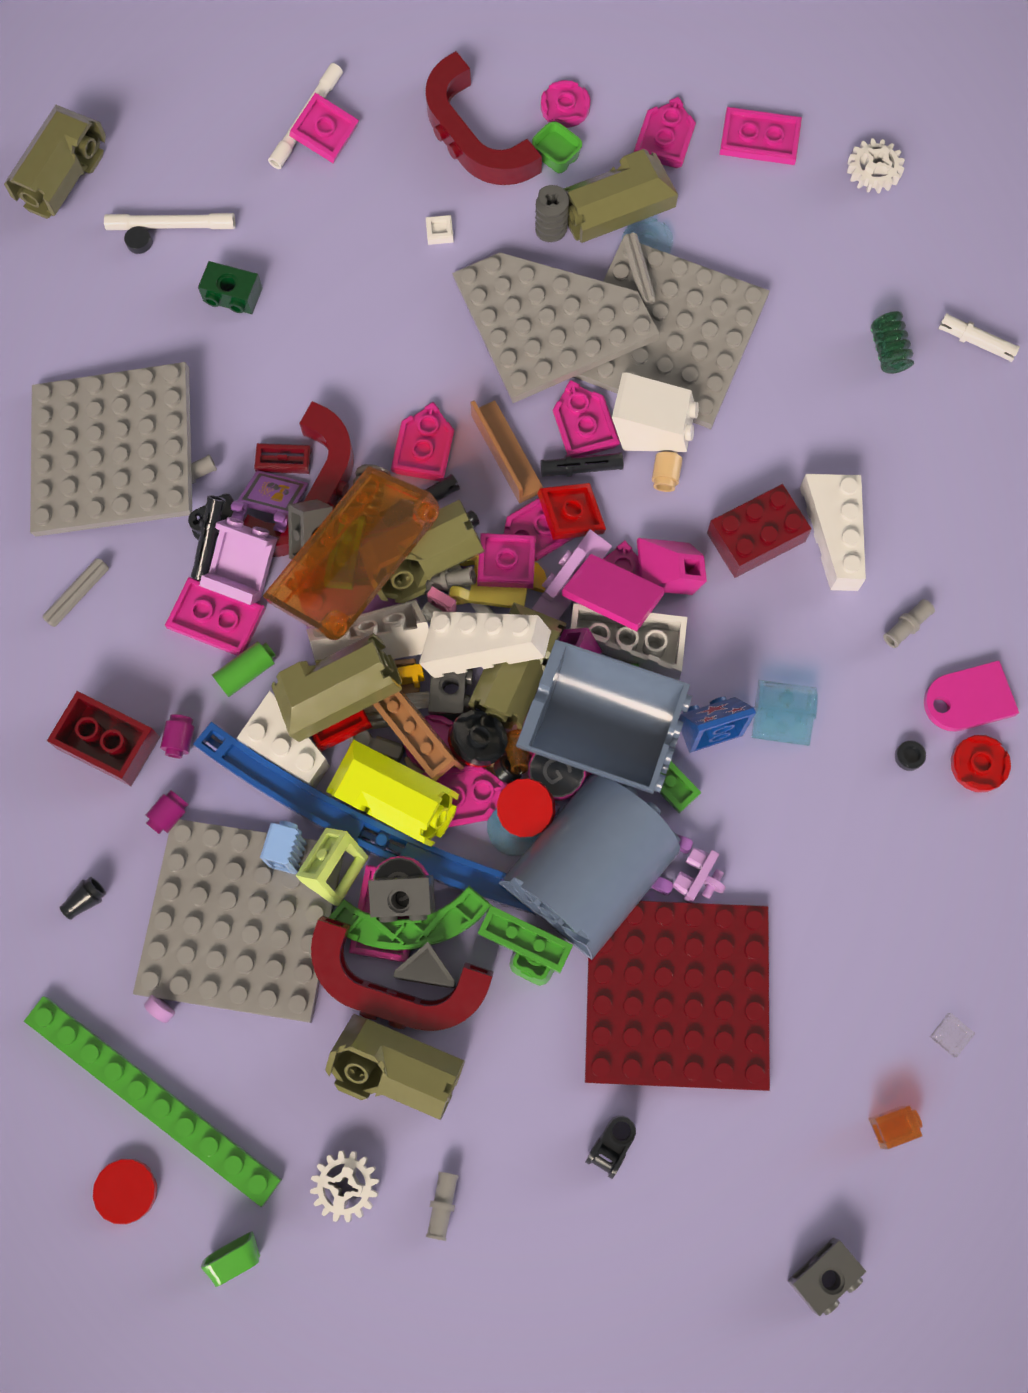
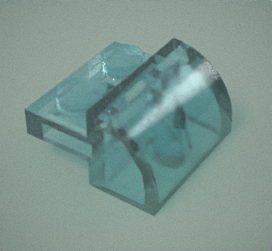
(784, 712)

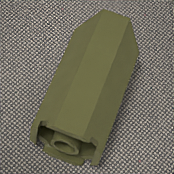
(55, 161)
(620, 196)
(443, 546)
(335, 687)
(510, 688)
(388, 1063)

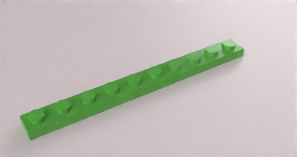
(153, 1101)

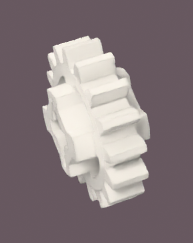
(875, 165)
(341, 1200)

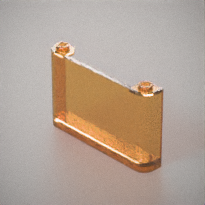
(353, 553)

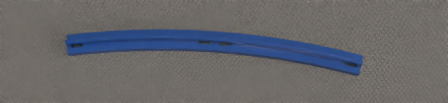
(332, 814)

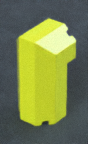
(393, 793)

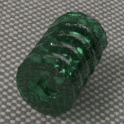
(892, 342)

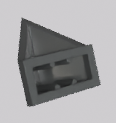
(425, 968)

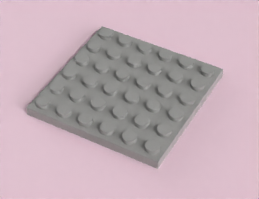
(701, 326)
(111, 449)
(231, 926)

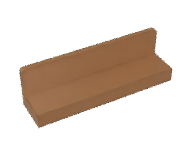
(506, 450)
(417, 735)

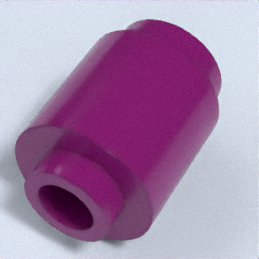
(177, 736)
(166, 812)

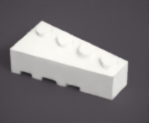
(837, 521)
(398, 626)
(481, 640)
(655, 645)

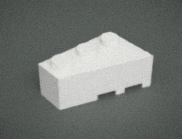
(269, 738)

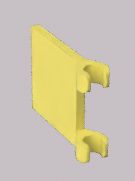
(487, 595)

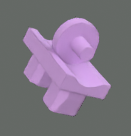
(703, 862)

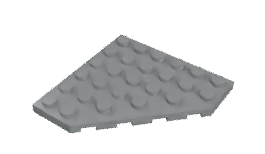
(549, 321)

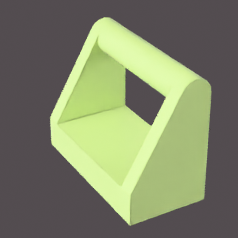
(324, 859)

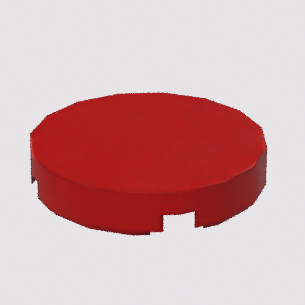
(980, 763)
(525, 807)
(124, 1191)

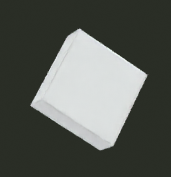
(439, 229)

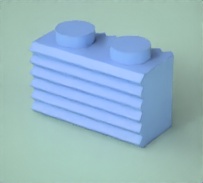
(283, 847)

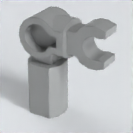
(382, 745)

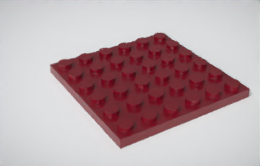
(681, 999)

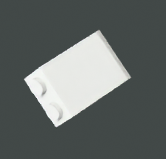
(653, 415)

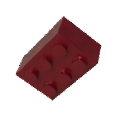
(758, 530)
(103, 738)

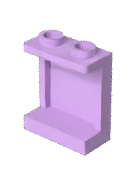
(240, 561)

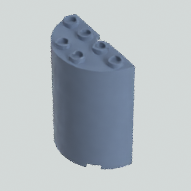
(605, 717)
(594, 862)

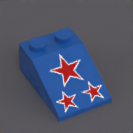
(715, 723)

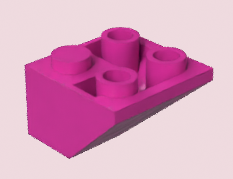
(671, 565)

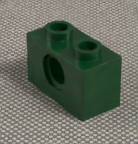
(220, 278)

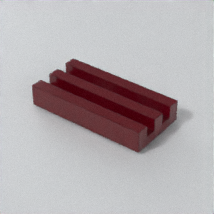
(277, 464)

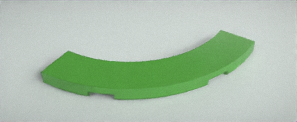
(412, 935)

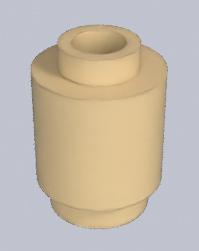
(666, 471)

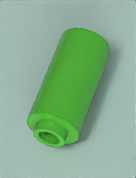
(244, 668)

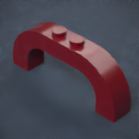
(487, 164)
(332, 482)
(383, 1002)

